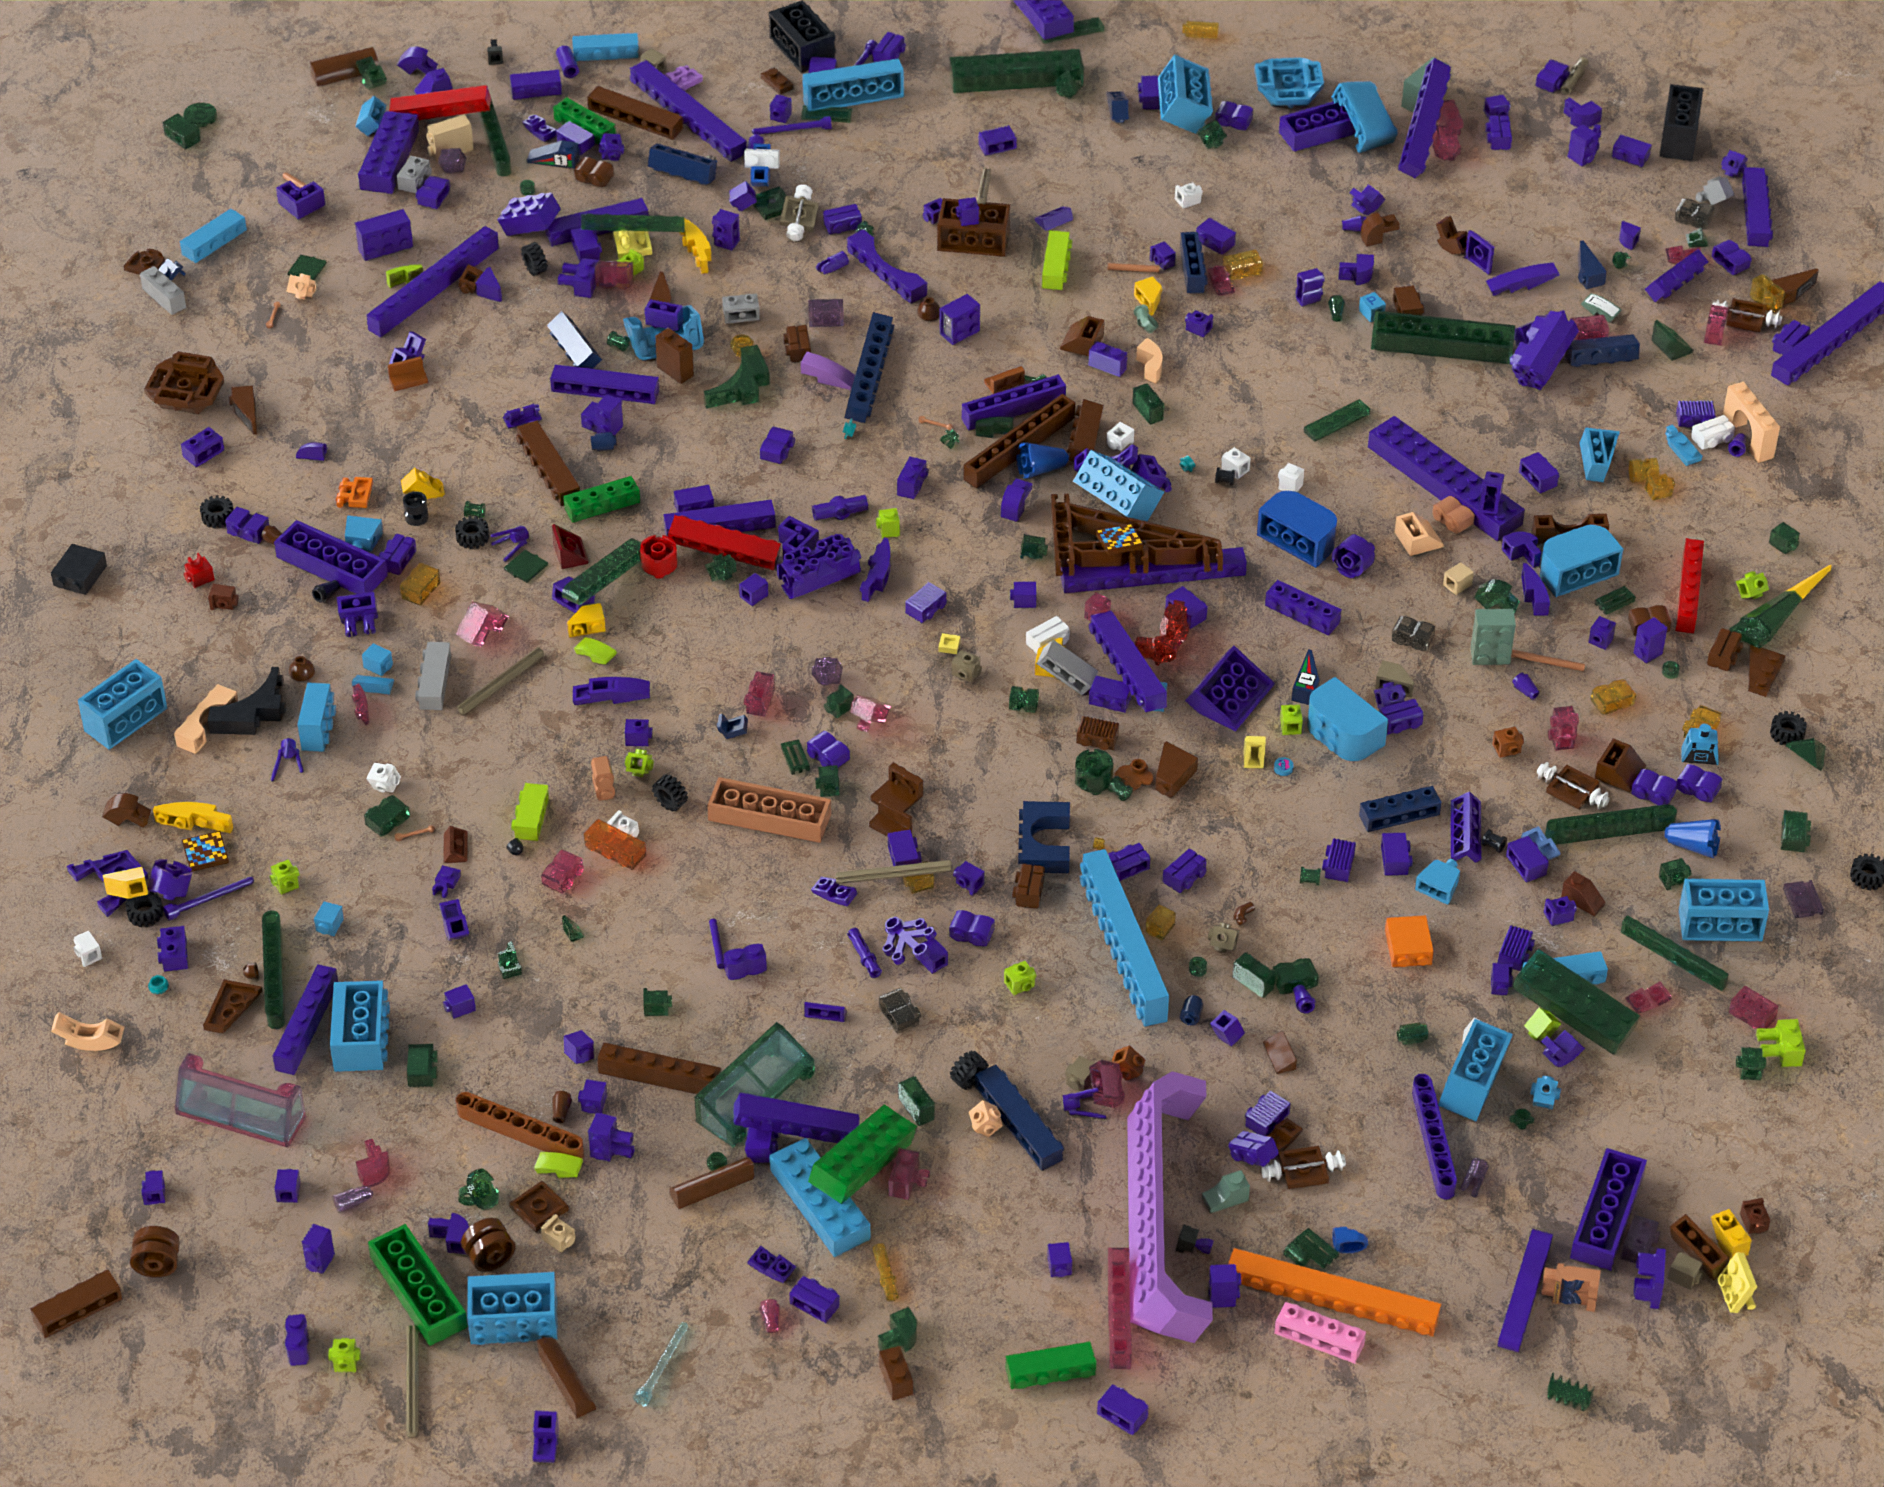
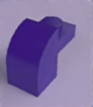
(416, 58)
(1586, 114)
(1367, 200)
(1360, 271)
(412, 348)
(1014, 499)
(1522, 544)
(454, 920)
(1562, 1049)
(451, 1230)
(545, 1436)

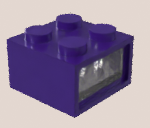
(959, 319)

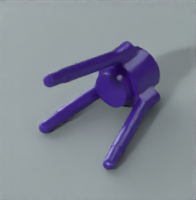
(517, 535)
(287, 750)
(1072, 1101)

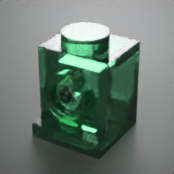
(1033, 547)
(839, 702)
(1674, 873)
(656, 1002)

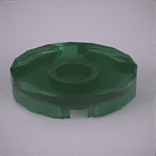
(200, 114)

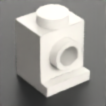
(1188, 195)
(1117, 440)
(624, 824)
(87, 948)

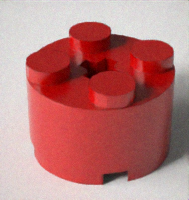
(658, 556)

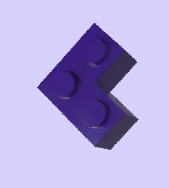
(300, 200)
(603, 416)
(796, 534)

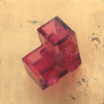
(479, 621)

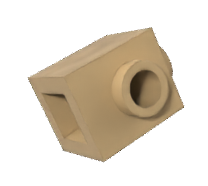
(1458, 578)

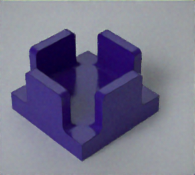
(1652, 1288)

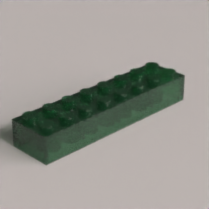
(1013, 70)
(1443, 337)

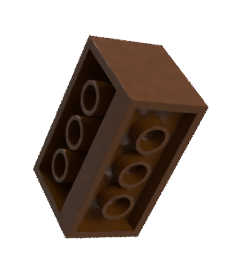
(986, 238)

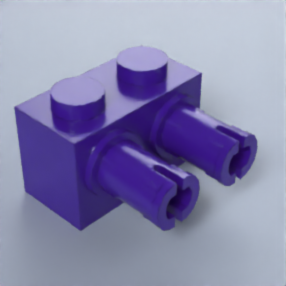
(583, 278)
(358, 608)
(607, 1140)

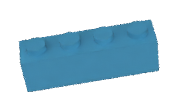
(605, 47)
(213, 235)
(1588, 966)

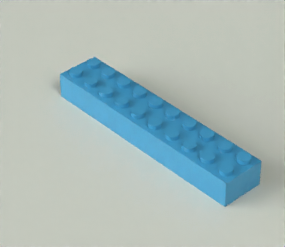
(1124, 938)

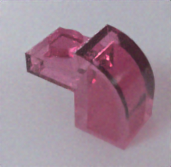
(1716, 325)
(375, 1167)

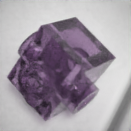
(452, 160)
(827, 670)

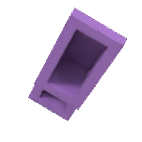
(827, 371)

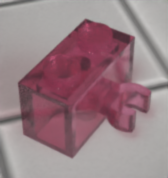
(614, 274)
(869, 710)
(905, 1173)

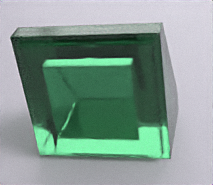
(1697, 239)
(571, 929)

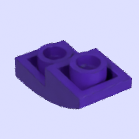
(538, 127)
(829, 889)
(770, 1265)

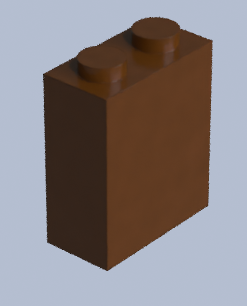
(674, 355)

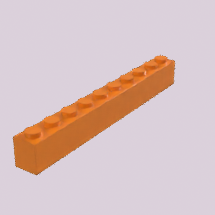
(1336, 1292)

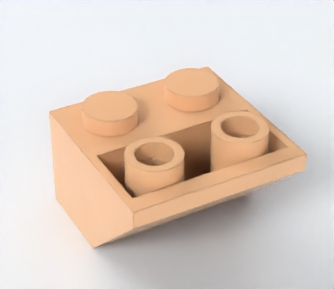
(1416, 534)

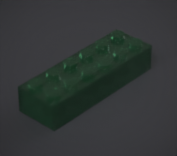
(1576, 1001)

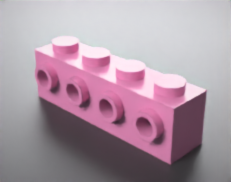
(1320, 1332)

